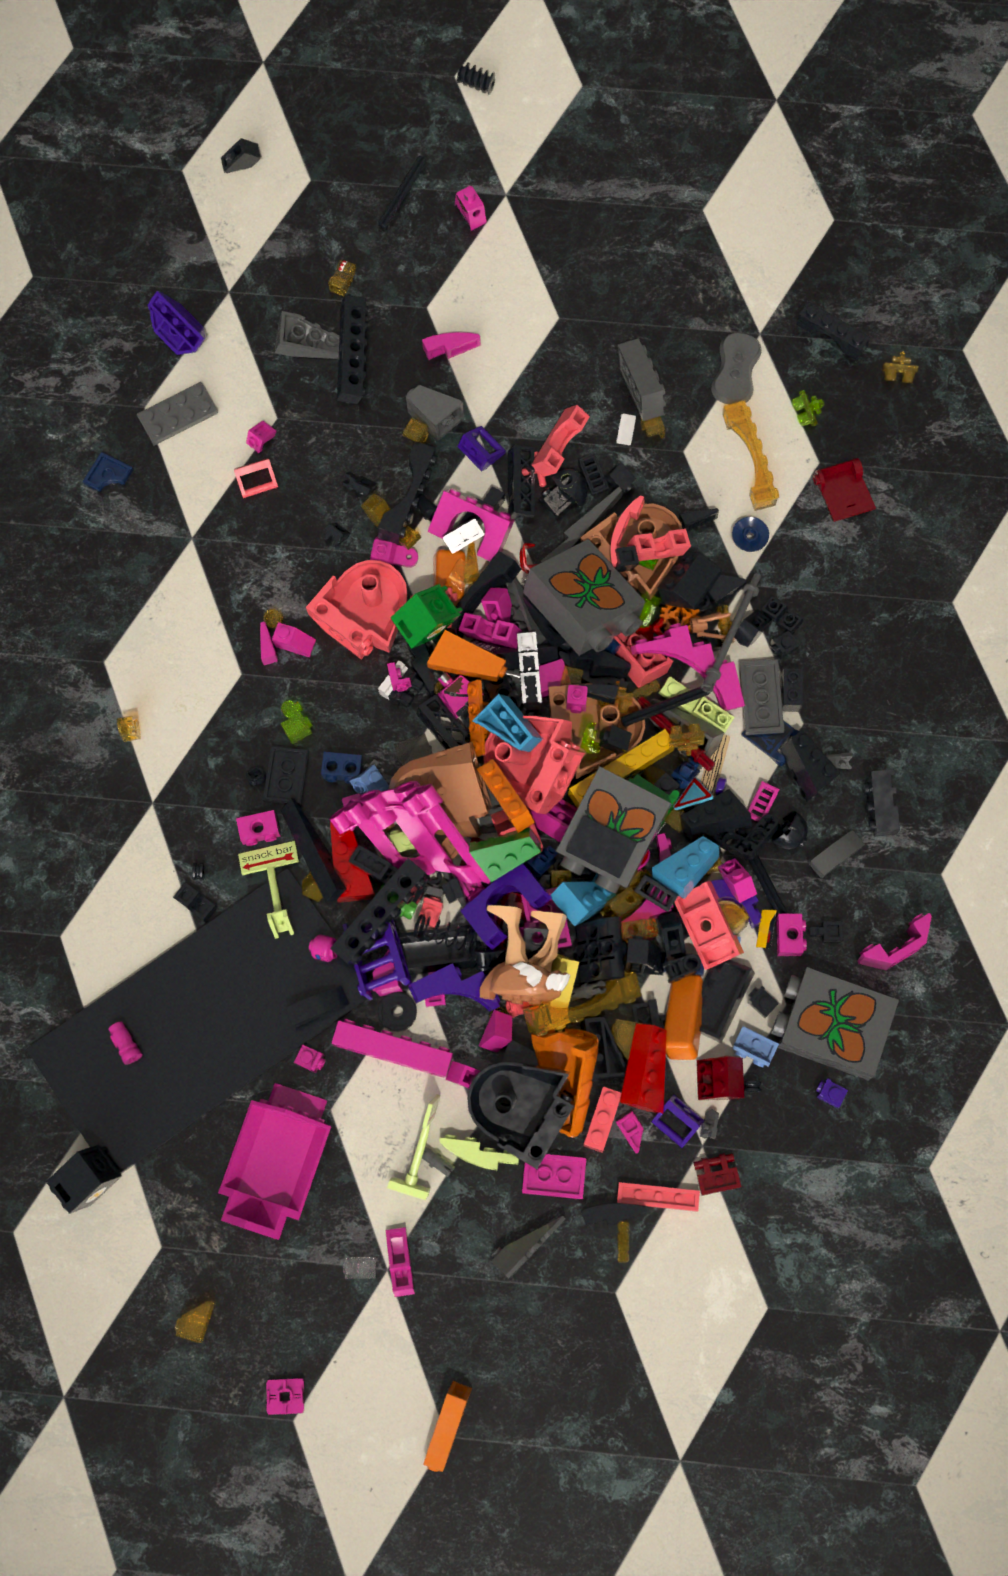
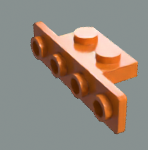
(478, 734)

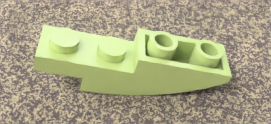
(700, 708)
(470, 1152)

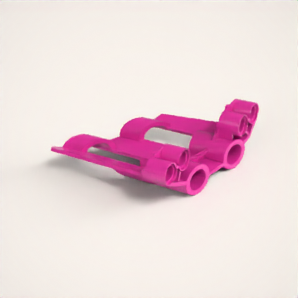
(419, 817)

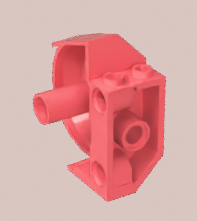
(360, 606)
(543, 773)

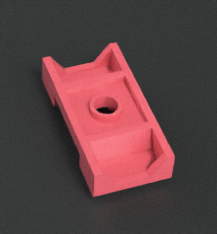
(713, 945)

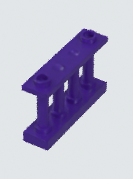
(395, 956)

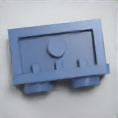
(369, 780)
(755, 1046)

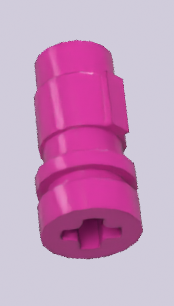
(123, 1041)

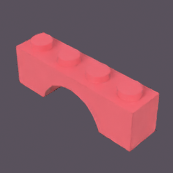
(550, 456)

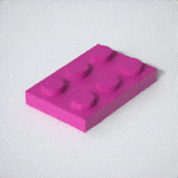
(556, 1177)

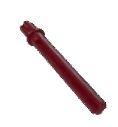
(664, 723)

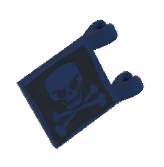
(772, 742)

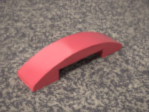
(632, 511)

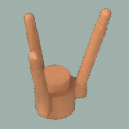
(699, 624)

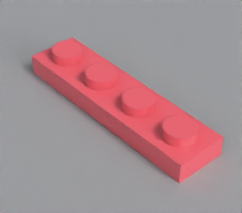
(658, 1197)

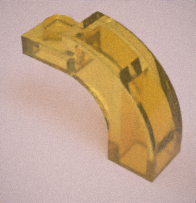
(376, 507)

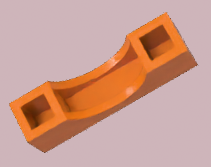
(505, 795)

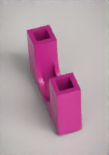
(496, 524)

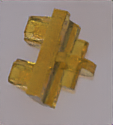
(908, 370)
(623, 699)
(686, 741)

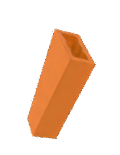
(464, 658)
(447, 1426)

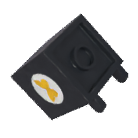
(84, 1178)

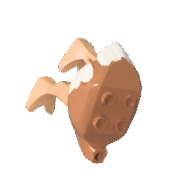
(523, 978)

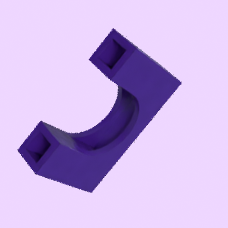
(517, 880)

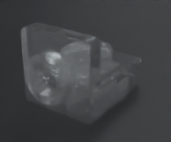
(360, 1268)

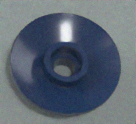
(750, 526)

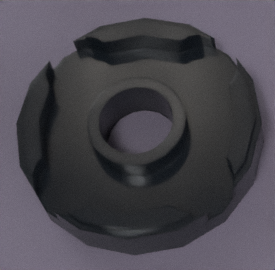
(400, 1023)

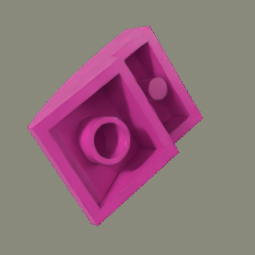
(564, 940)

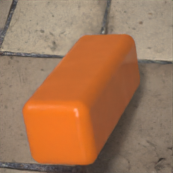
(443, 565)
(684, 1018)

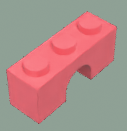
(670, 545)
(602, 1119)

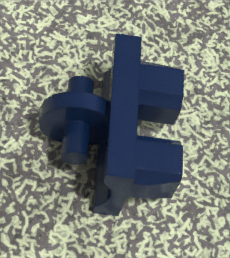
(686, 772)
(542, 862)

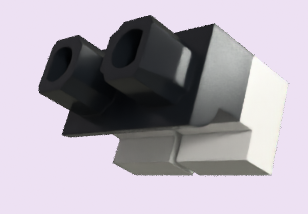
(401, 697)

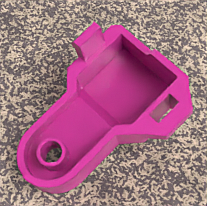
(393, 553)

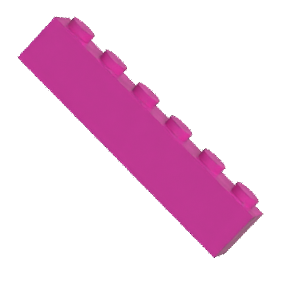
(392, 1049)

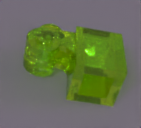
(297, 726)

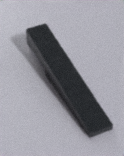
(546, 655)
(313, 852)

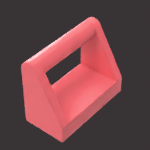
(252, 468)

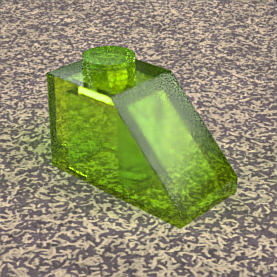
(649, 610)

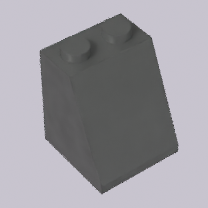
(435, 410)

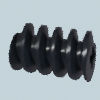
(476, 78)

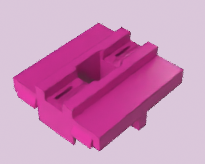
(276, 1406)

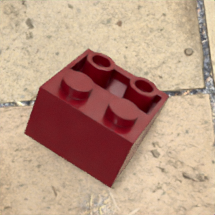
(720, 1078)

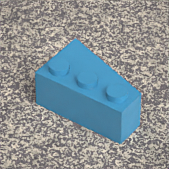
(507, 722)
(686, 867)
(581, 900)

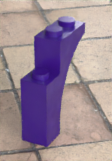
(448, 982)

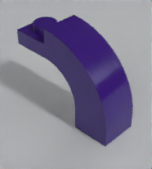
(725, 895)

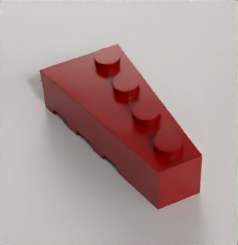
(354, 879)
(646, 1069)

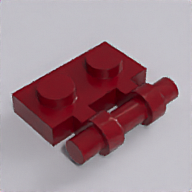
(720, 1180)

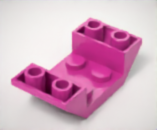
(876, 956)

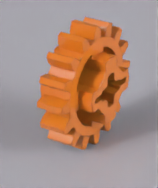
(672, 617)

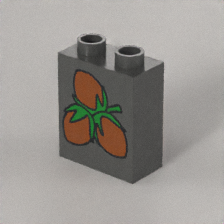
(584, 598)
(624, 810)
(835, 1023)

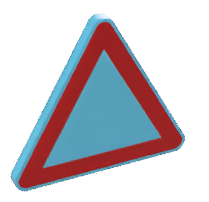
(693, 794)

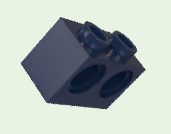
(343, 762)

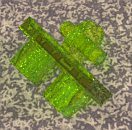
(803, 402)

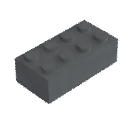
(641, 379)

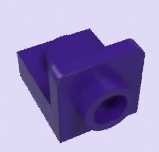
(831, 1093)

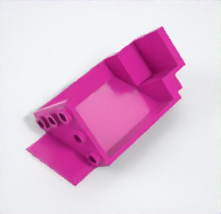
(274, 1161)

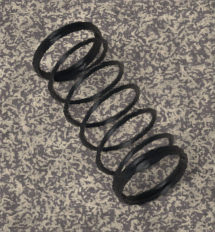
(468, 948)

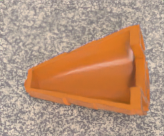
(576, 1053)

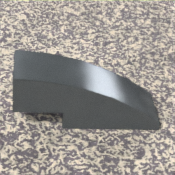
(836, 854)

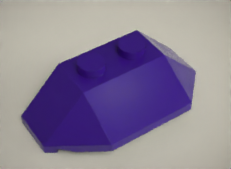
(175, 324)

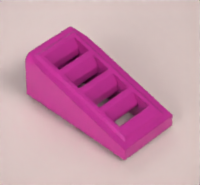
(268, 651)
(763, 785)

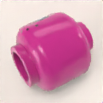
(321, 946)

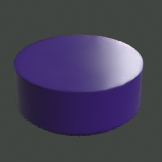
(721, 785)

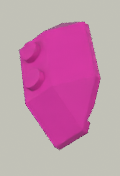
(556, 820)

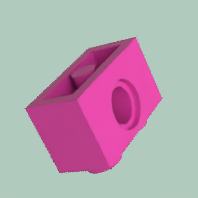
(248, 823)
(789, 946)

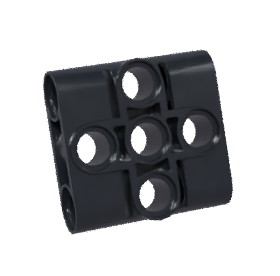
(600, 950)

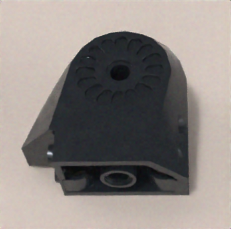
(535, 1111)

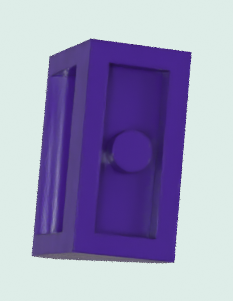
(477, 452)
(685, 1114)

